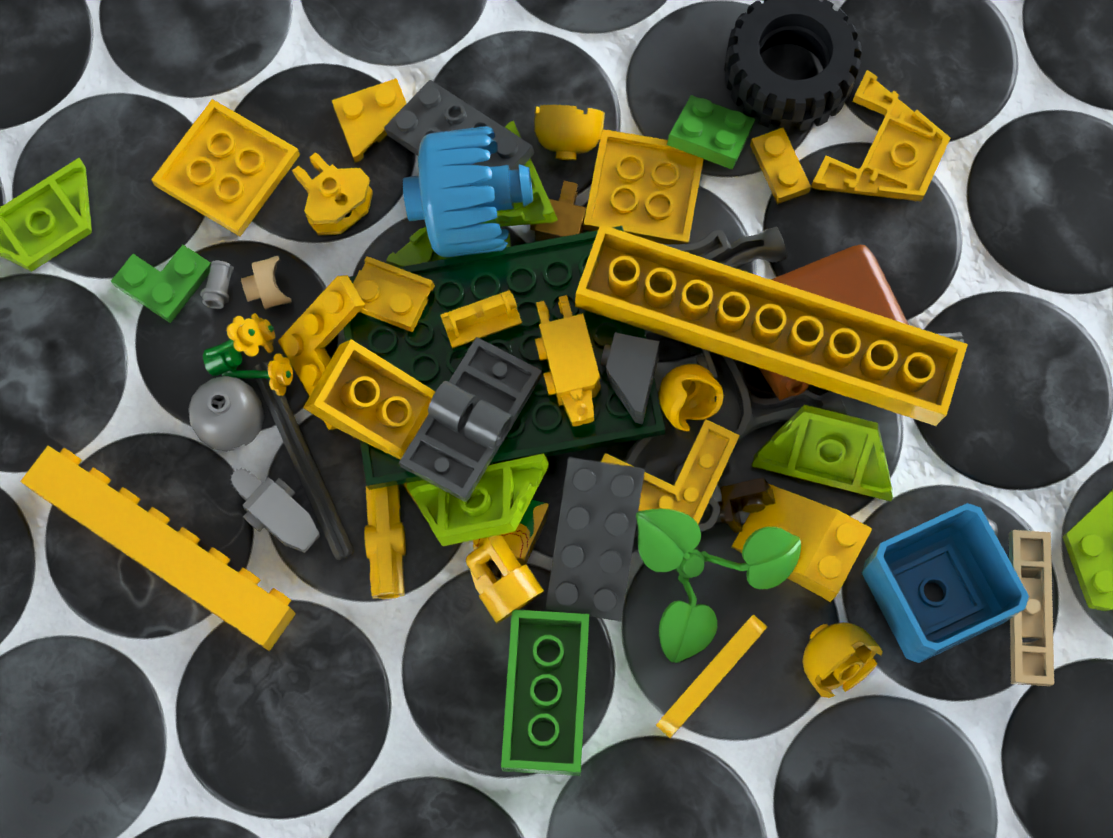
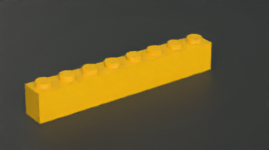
(160, 548)

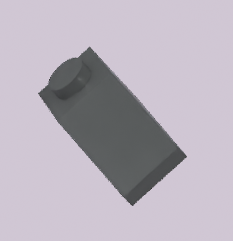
(631, 371)

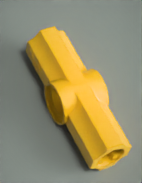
(385, 542)

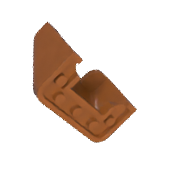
(845, 277)

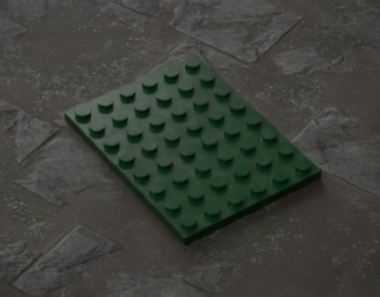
(533, 275)

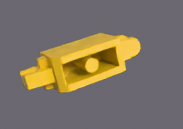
(570, 360)

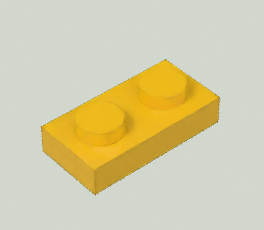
(780, 165)

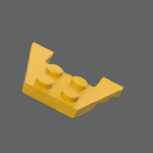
(900, 157)

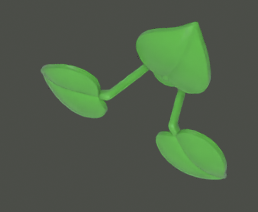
(669, 543)

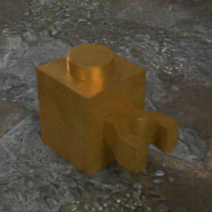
(569, 216)

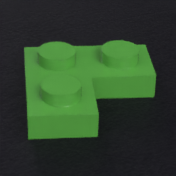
(165, 290)

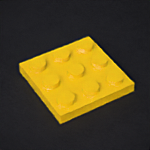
(226, 167)
(643, 188)

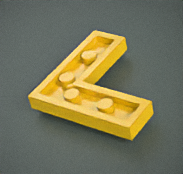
(320, 323)
(697, 477)

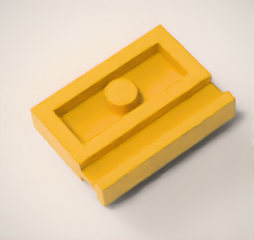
(392, 293)

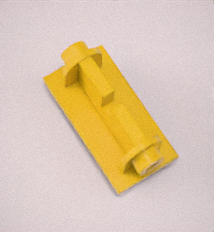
(481, 319)

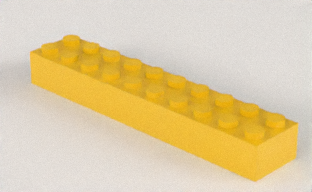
(770, 325)

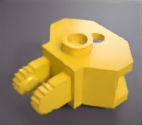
(333, 196)

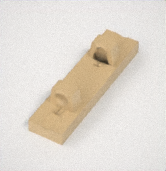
(1031, 558)

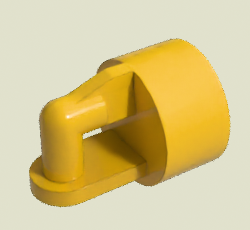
(510, 592)

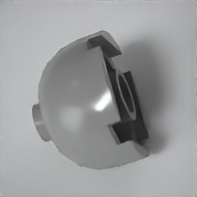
(226, 413)

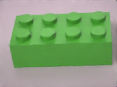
(545, 693)

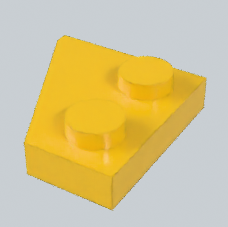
(367, 113)

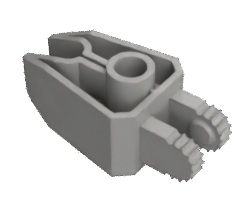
(273, 508)

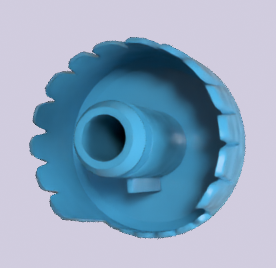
(461, 196)

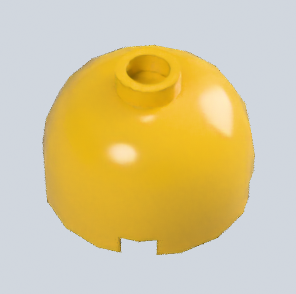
(568, 129)
(839, 656)

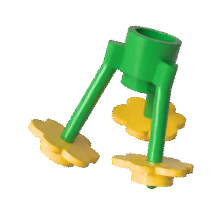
(246, 337)

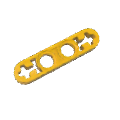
(711, 676)

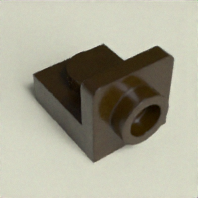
(744, 496)

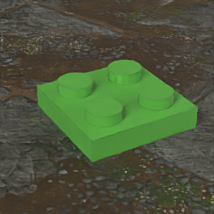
(711, 132)

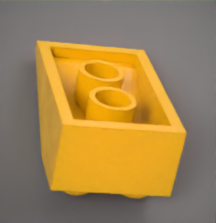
(370, 399)
(827, 539)

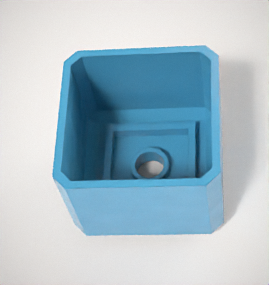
(969, 566)

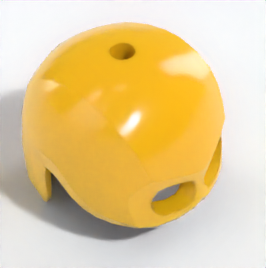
(689, 394)

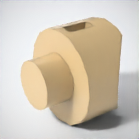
(264, 284)

